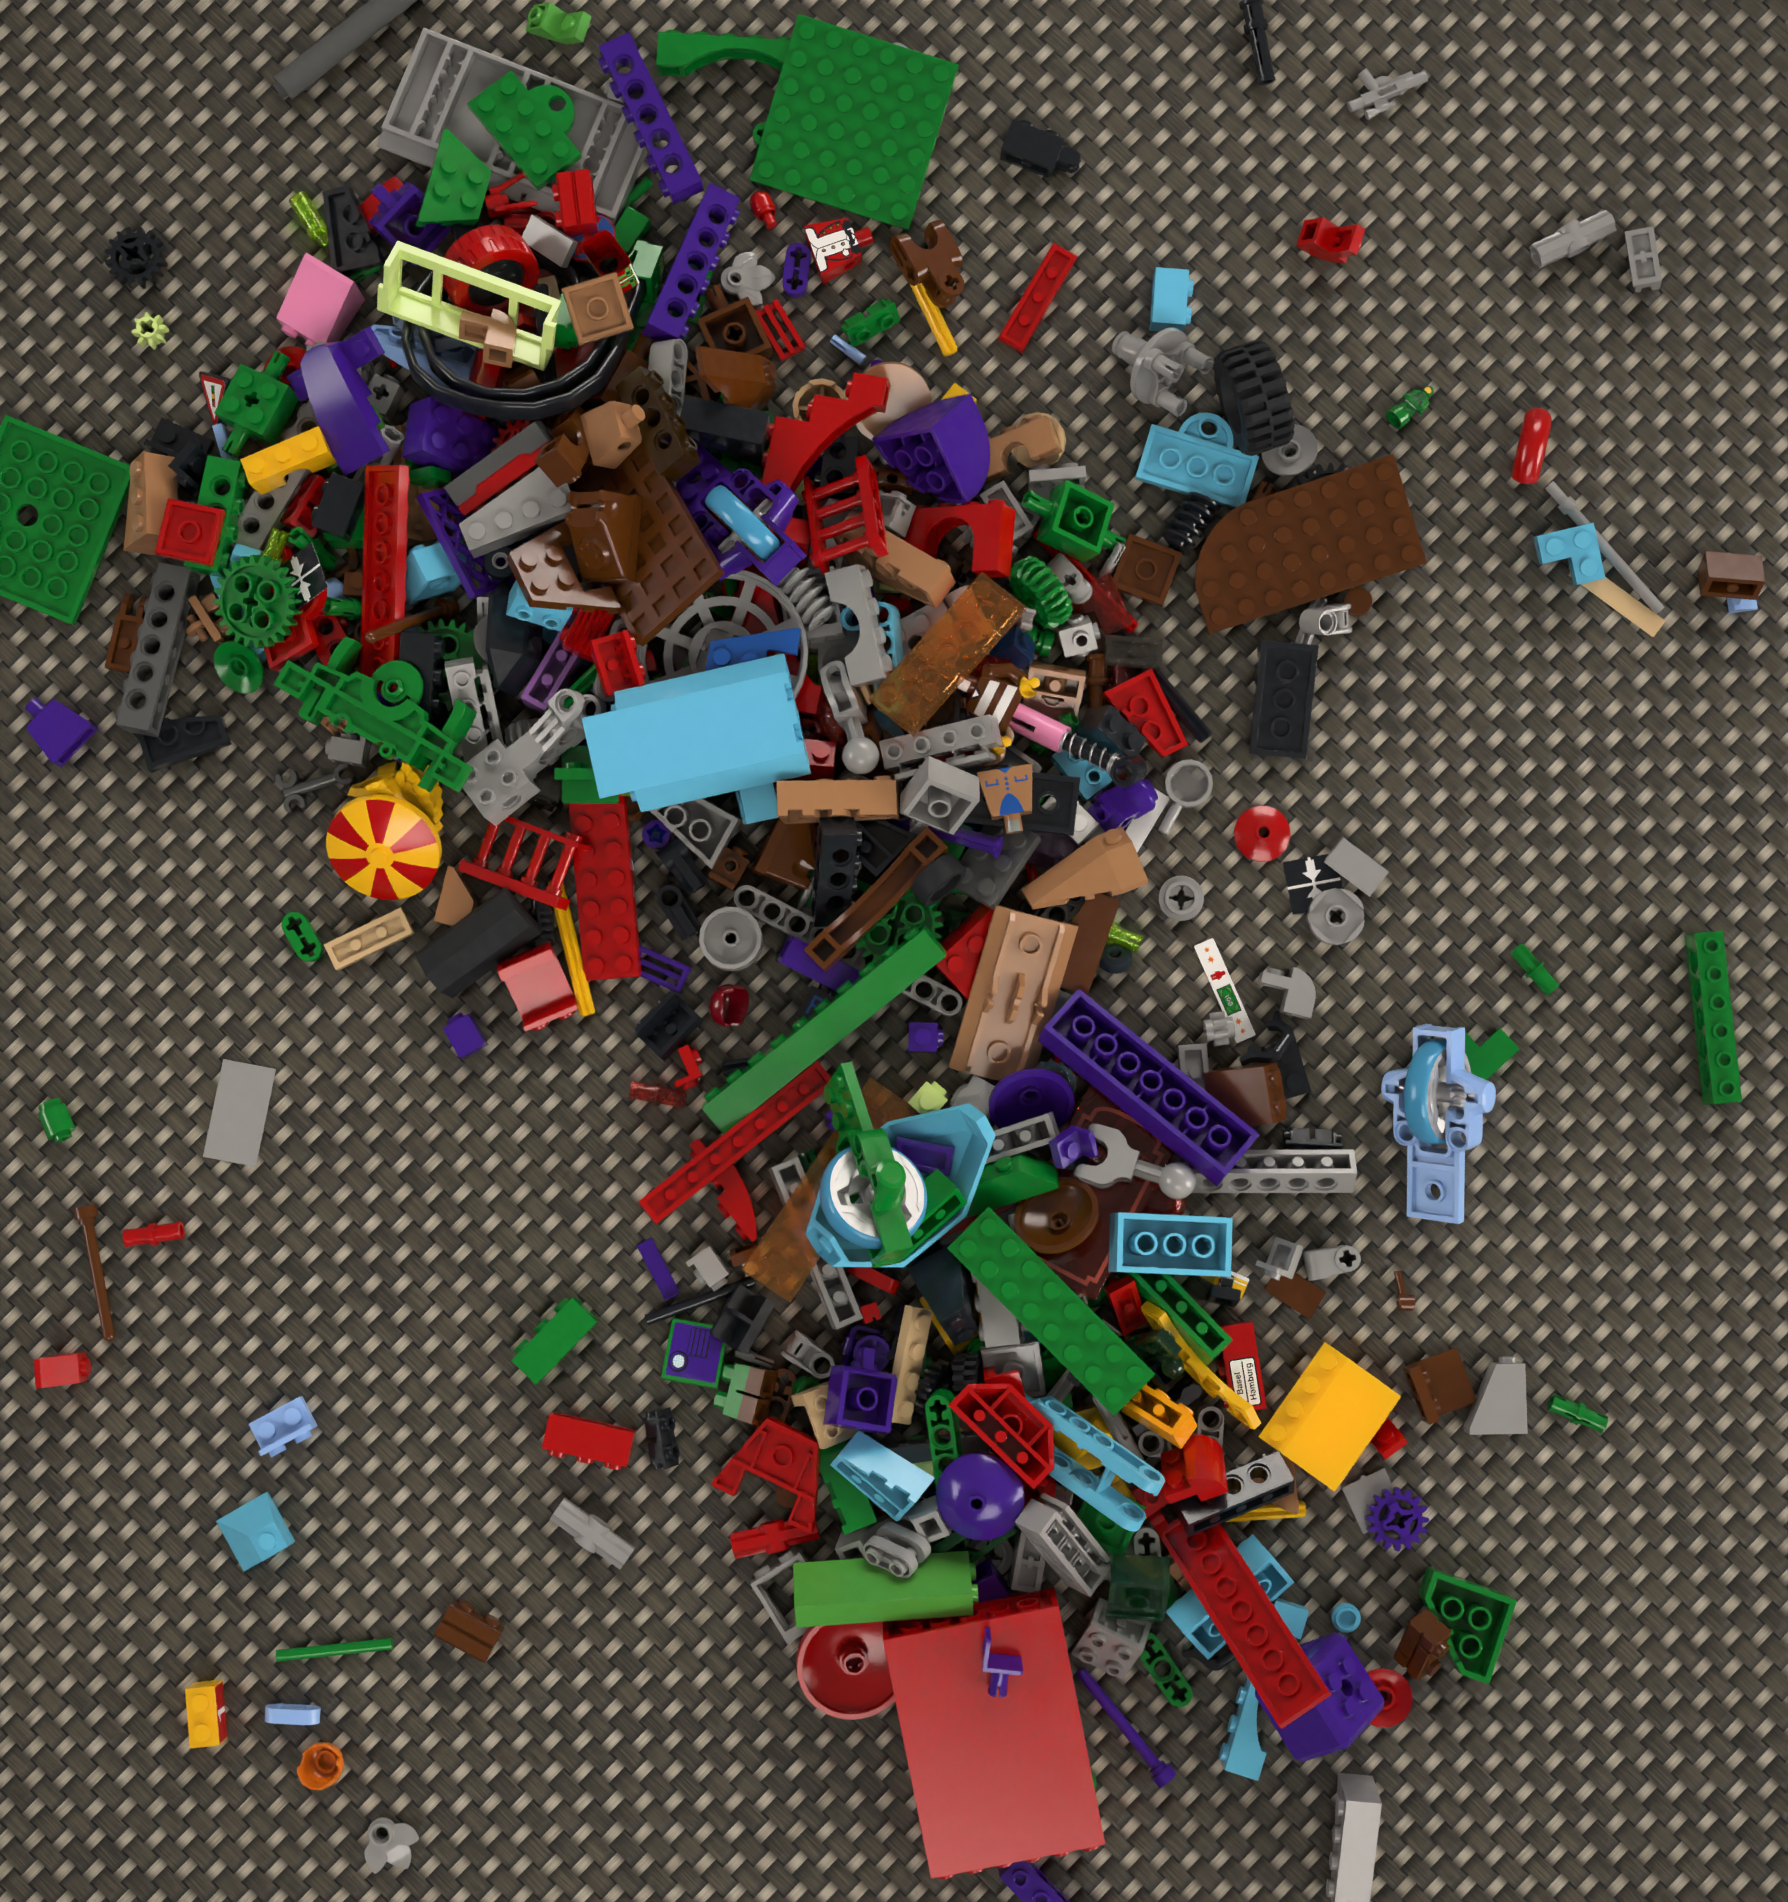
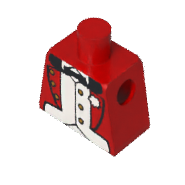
(836, 246)

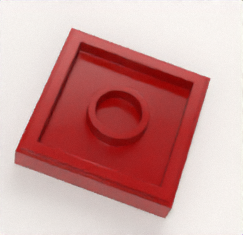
(190, 532)

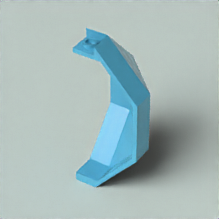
(955, 1126)

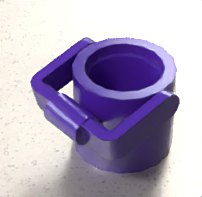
(872, 1340)

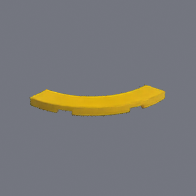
(1199, 1371)

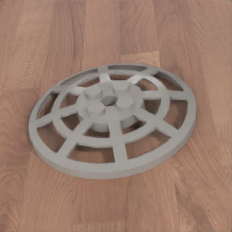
(712, 630)

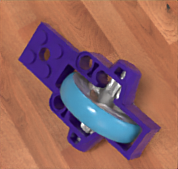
(770, 506)

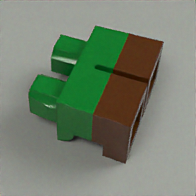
(744, 1380)

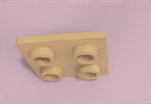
(815, 1402)

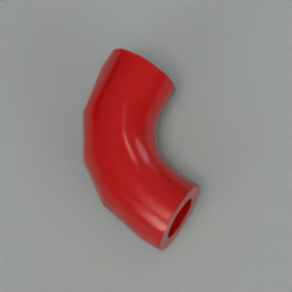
(1531, 446)

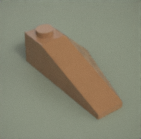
(1097, 867)

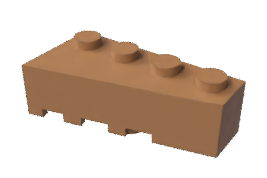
(903, 568)
(857, 798)

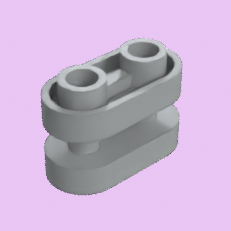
(896, 1549)

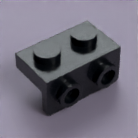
(667, 1025)

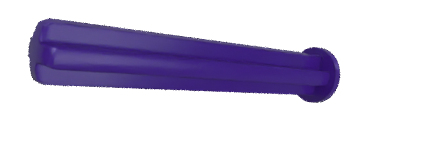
(964, 837)

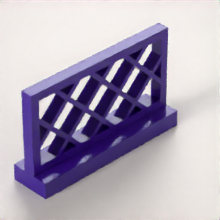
(452, 545)

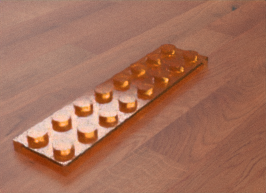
(785, 1252)

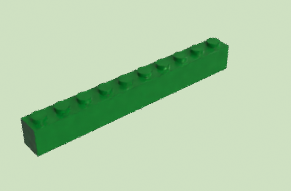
(824, 1028)

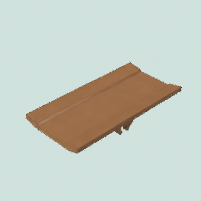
(1012, 994)

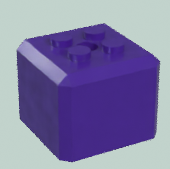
(1341, 1716)

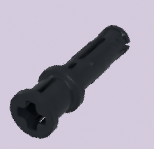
(1256, 29)

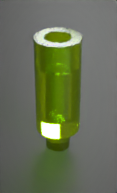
(309, 217)

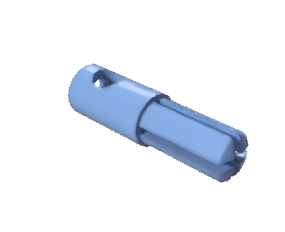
(848, 350)

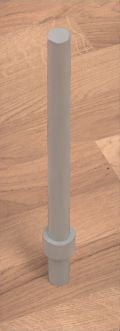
(1567, 505)

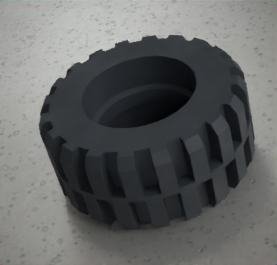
(1254, 397)

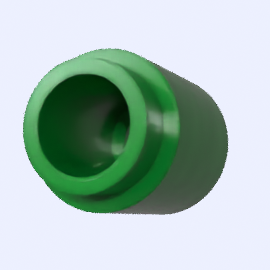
(56, 1120)

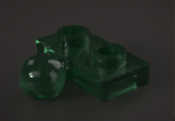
(1158, 1346)

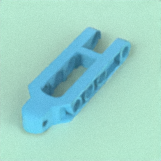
(1113, 1456)

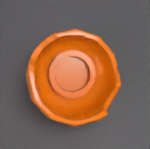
(320, 1766)

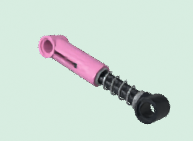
(1060, 738)

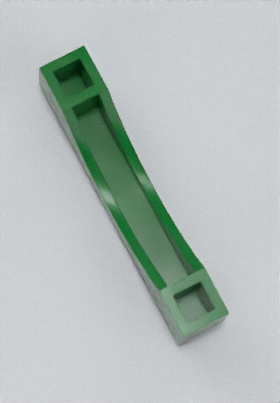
(684, 53)

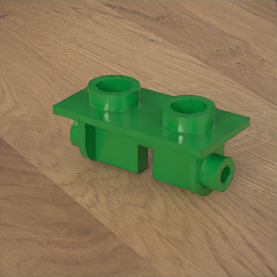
(881, 317)

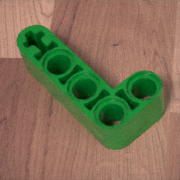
(943, 1447)

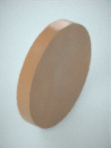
(906, 394)

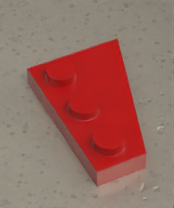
(1146, 707)

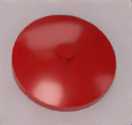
(845, 1670)

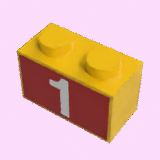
(206, 1713)

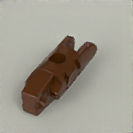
(888, 473)

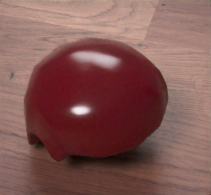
(729, 1005)

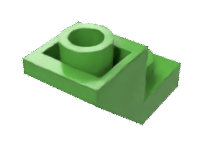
(554, 24)

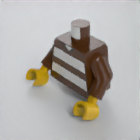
(998, 693)

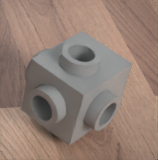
(1078, 636)

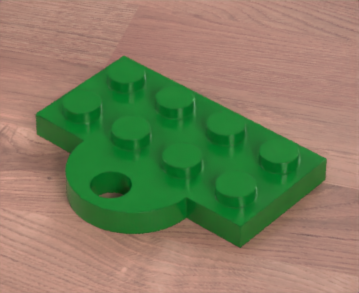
(528, 127)

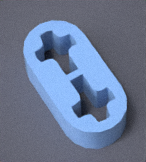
(292, 1714)

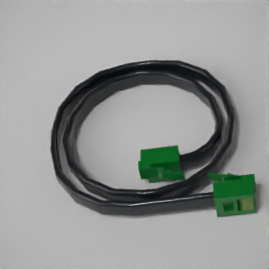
(552, 396)

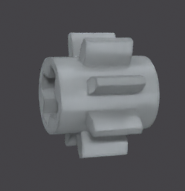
(1219, 1028)

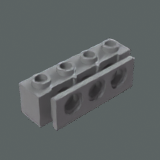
(462, 686)
(943, 742)
(1064, 1543)

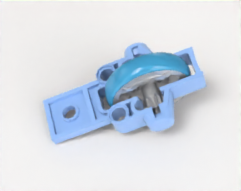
(1437, 1103)

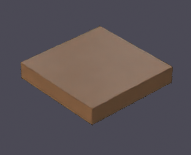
(597, 308)

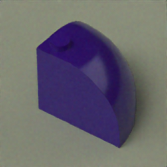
(940, 448)

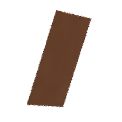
(1296, 1293)

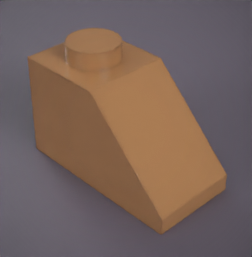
(455, 899)

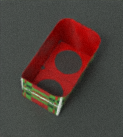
(603, 246)

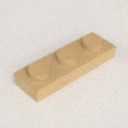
(369, 939)

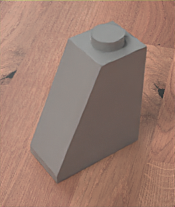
(1500, 1400)

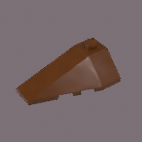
(741, 377)

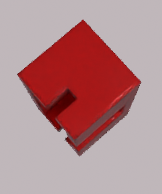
(869, 1312)

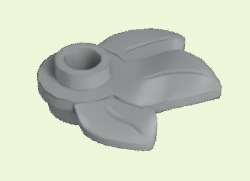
(751, 278)
(390, 1848)

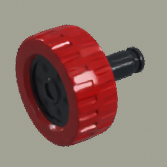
(495, 251)

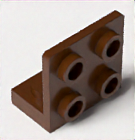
(1439, 1385)

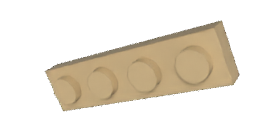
(909, 1360)

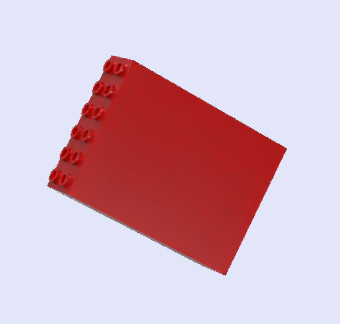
(987, 1771)

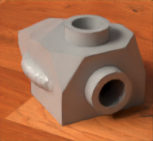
(975, 1093)

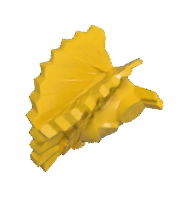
(404, 786)

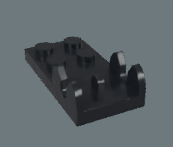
(1283, 699)

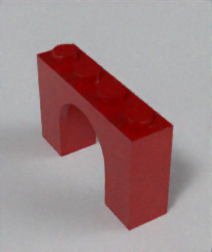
(990, 524)

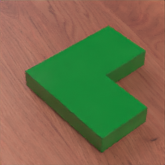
(1491, 1054)

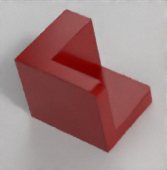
(1010, 1377)

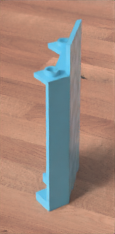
(699, 735)

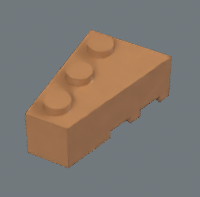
(149, 490)

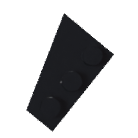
(183, 740)

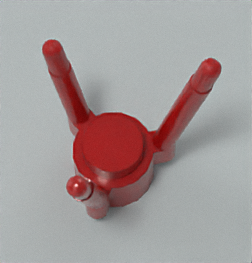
(499, 205)

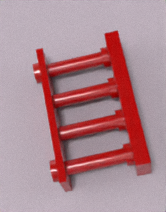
(871, 516)
(527, 885)

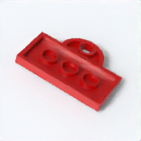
(303, 635)

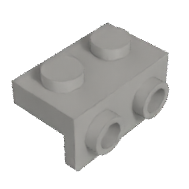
(1044, 479)

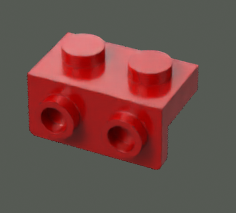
(617, 662)

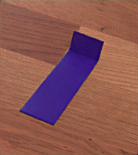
(658, 1269)

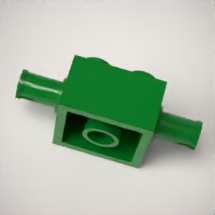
(257, 405)
(1073, 520)

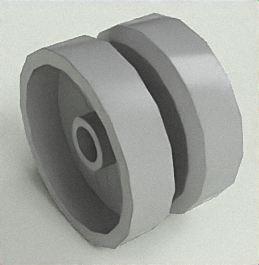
(747, 944)

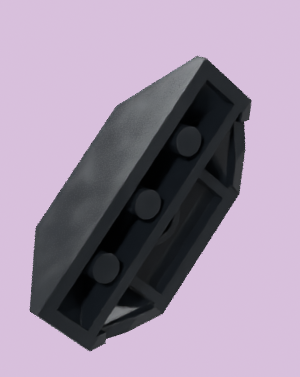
(511, 644)

